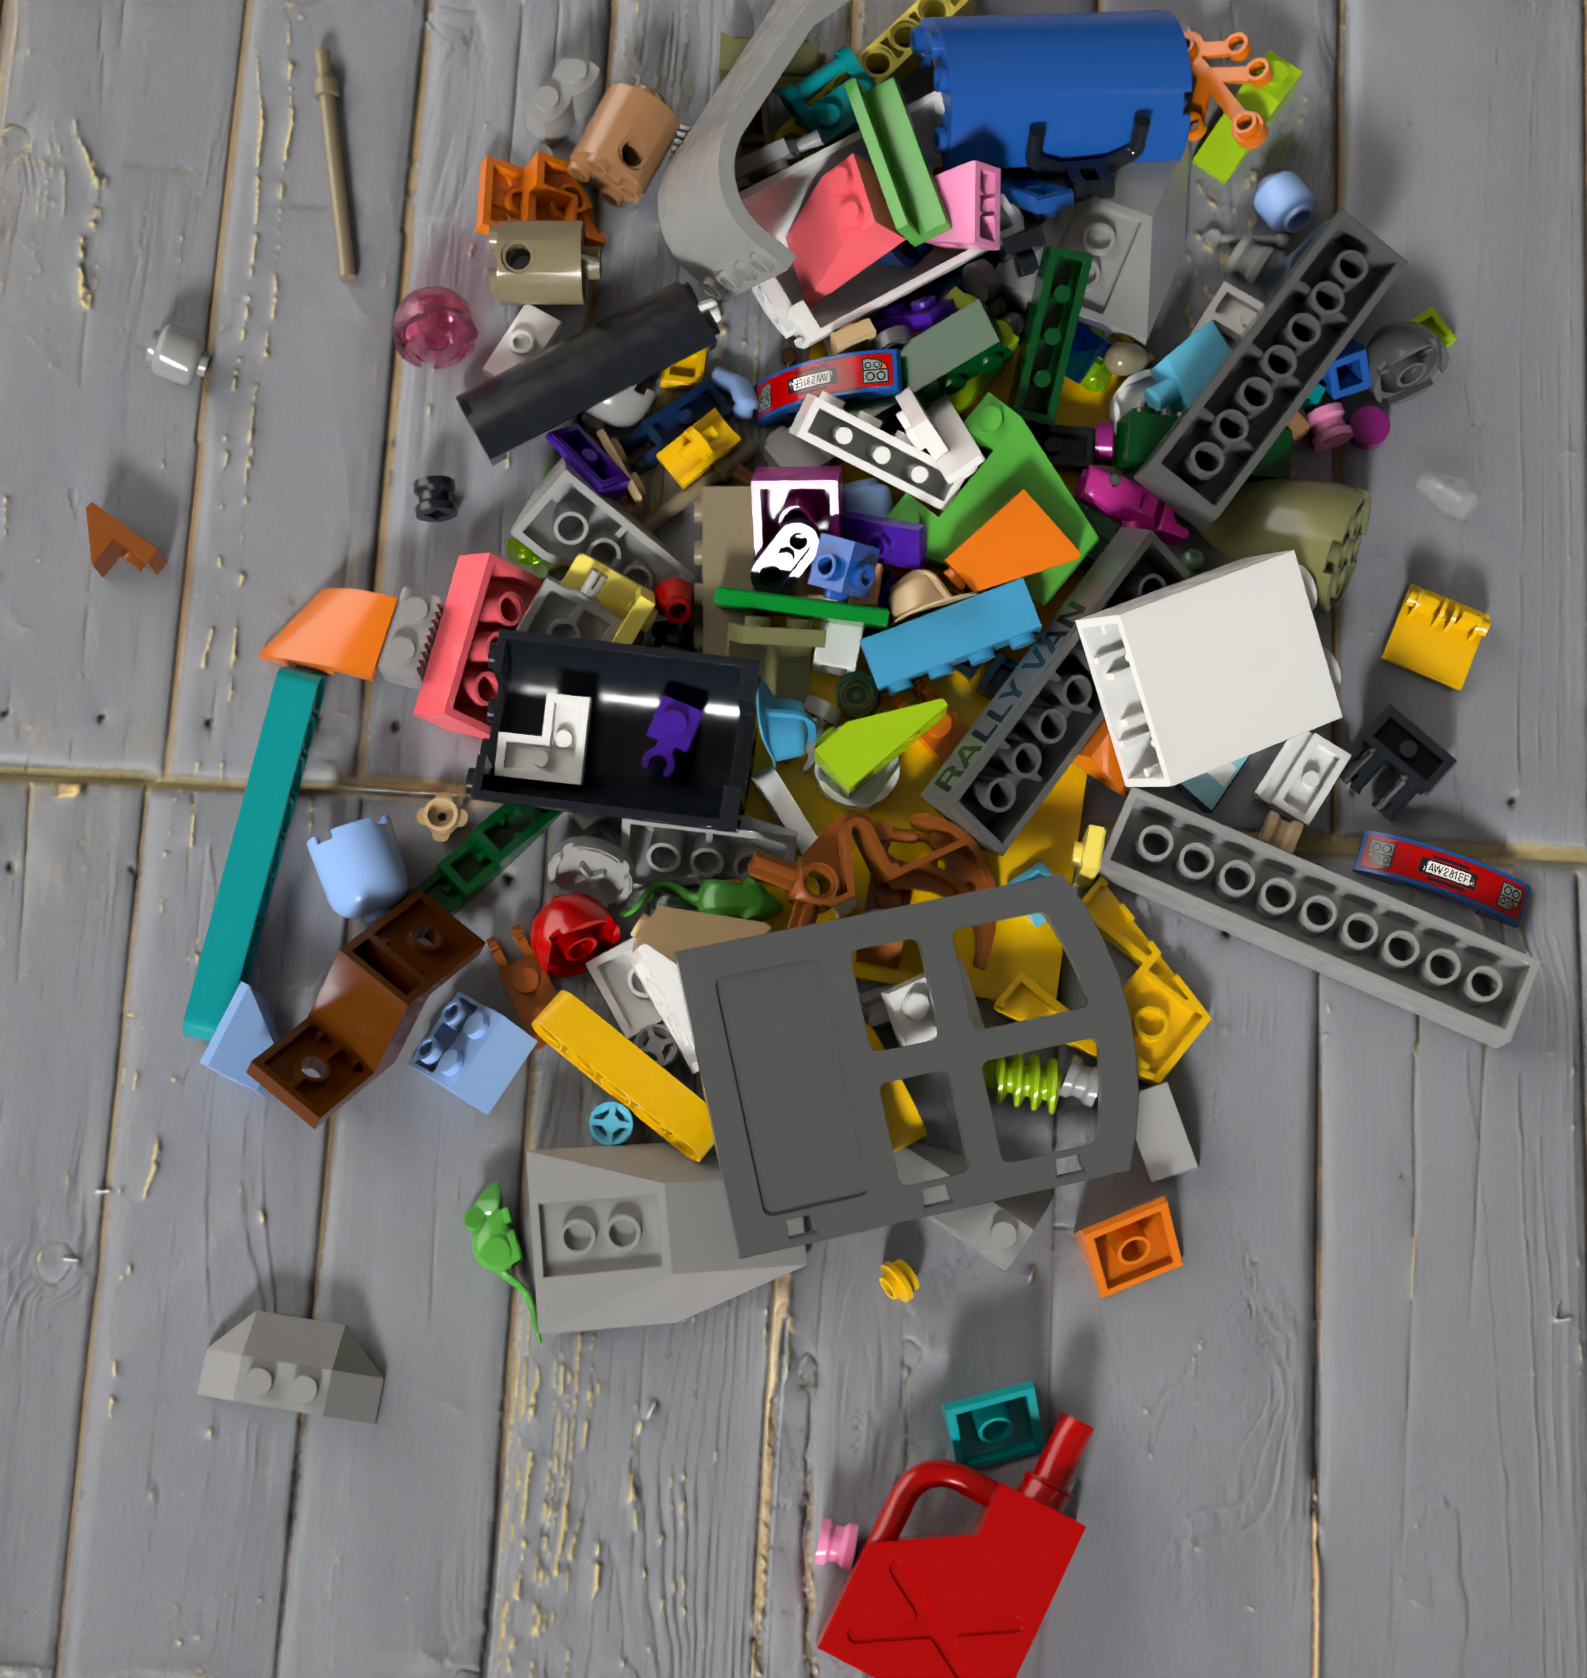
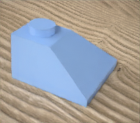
(241, 1037)

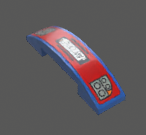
(845, 376)
(1442, 874)

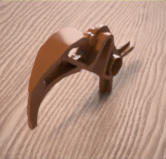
(832, 865)

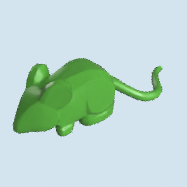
(721, 898)
(495, 1243)

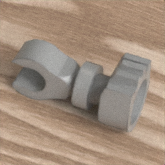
(825, 715)

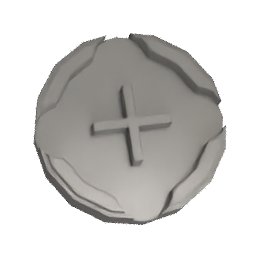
(593, 866)

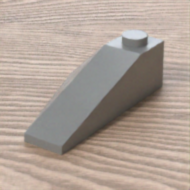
(993, 1228)

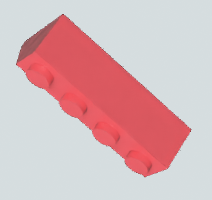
(481, 600)

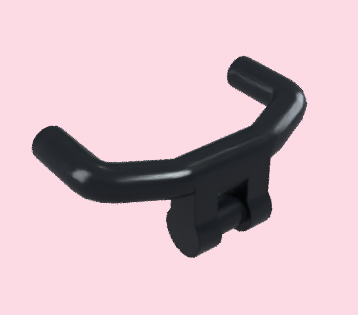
(1087, 176)

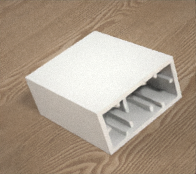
(1211, 669)

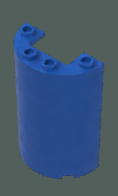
(1057, 71)

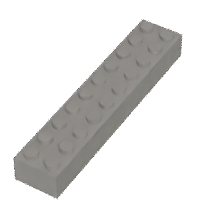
(1318, 918)

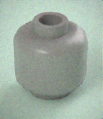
(177, 354)

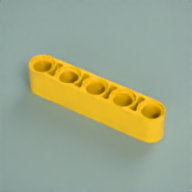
(626, 1074)

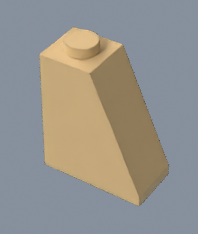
(680, 929)

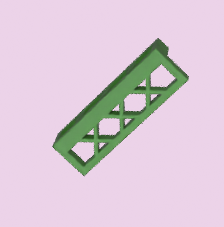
(899, 160)

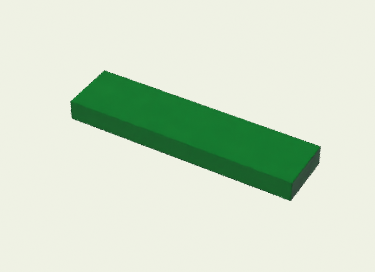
(802, 607)

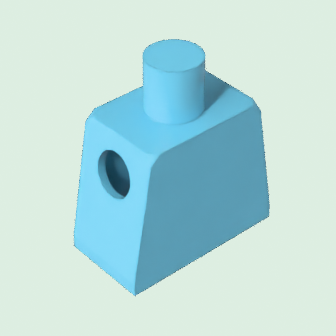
(1186, 369)

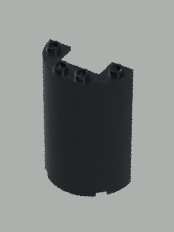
(625, 692)

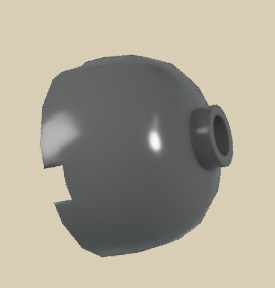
(1404, 360)

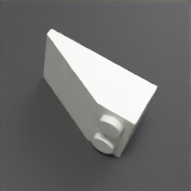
(664, 988)

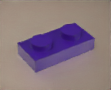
(918, 316)

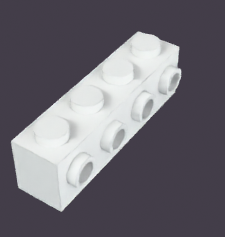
(872, 450)

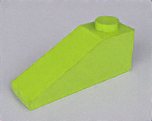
(1220, 152)
(869, 744)

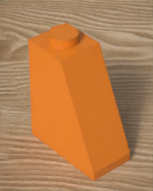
(1009, 546)

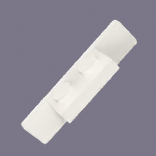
(941, 433)

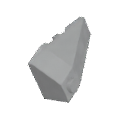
(573, 519)
(700, 854)

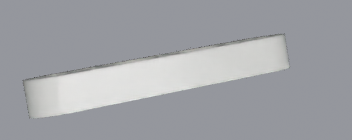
(791, 817)

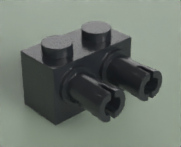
(1403, 746)

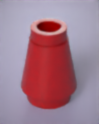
(671, 592)

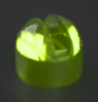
(1097, 377)

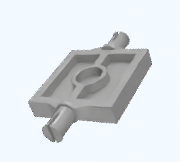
(773, 158)
(571, 611)

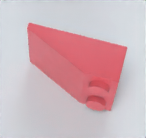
(841, 229)

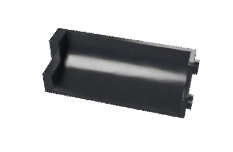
(587, 369)

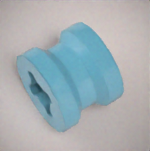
(608, 1119)

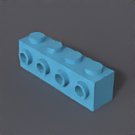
(951, 636)

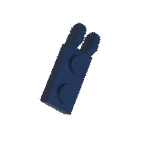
(672, 422)

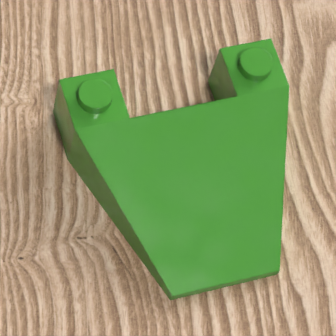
(1012, 465)

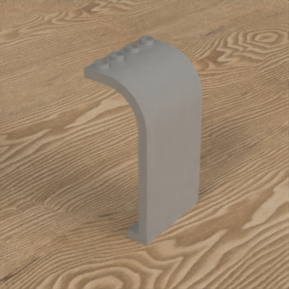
(699, 192)

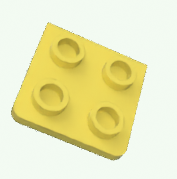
(617, 594)

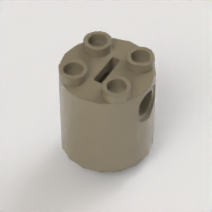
(557, 263)

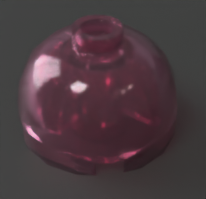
(434, 327)

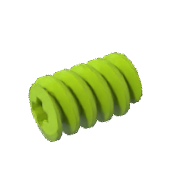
(1024, 1080)

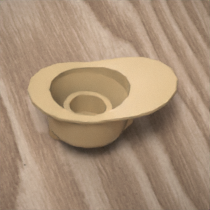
(919, 595)

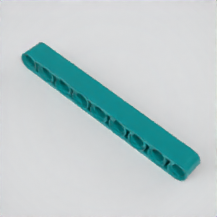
(255, 849)

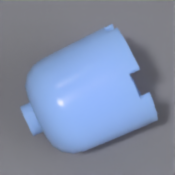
(361, 868)

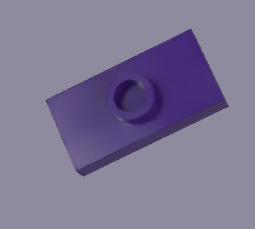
(899, 541)

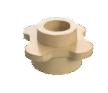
(441, 805)

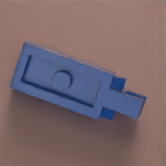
(1036, 195)

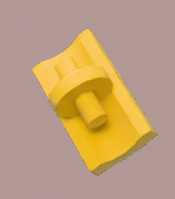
(698, 448)

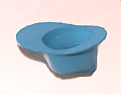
(783, 725)

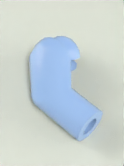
(740, 390)

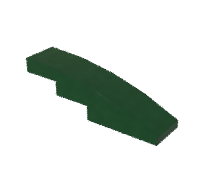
(485, 854)

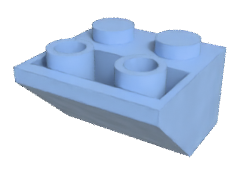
(473, 1052)

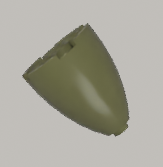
(1302, 515)

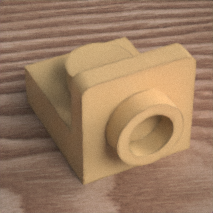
(850, 338)

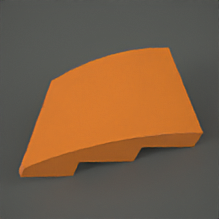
(533, 193)
(336, 633)

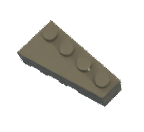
(725, 559)

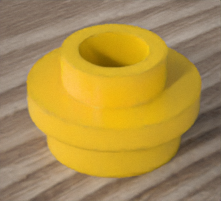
(898, 1280)

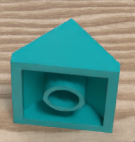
(994, 1426)

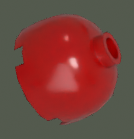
(571, 933)

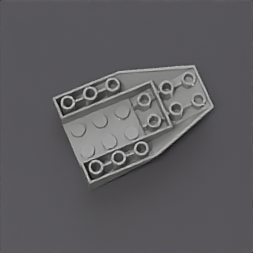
(1133, 244)
(636, 1238)

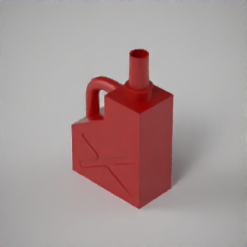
(963, 1597)

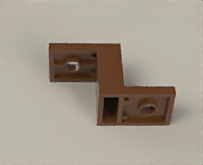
(366, 1008)

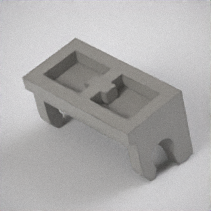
(1163, 1135)

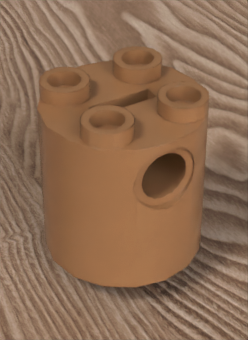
(624, 143)

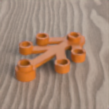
(1212, 82)

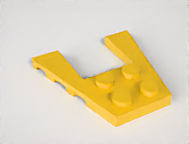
(1160, 1004)

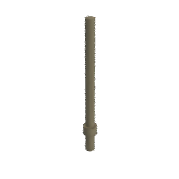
(327, 93)
(719, 472)

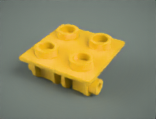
(1436, 637)

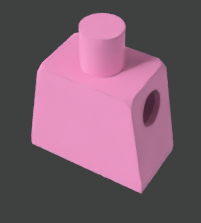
(972, 205)

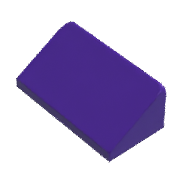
(590, 461)

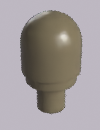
(1127, 358)

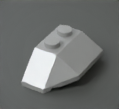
(294, 1368)

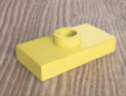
(1087, 856)

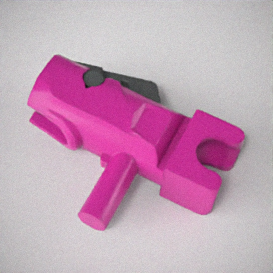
(1128, 501)

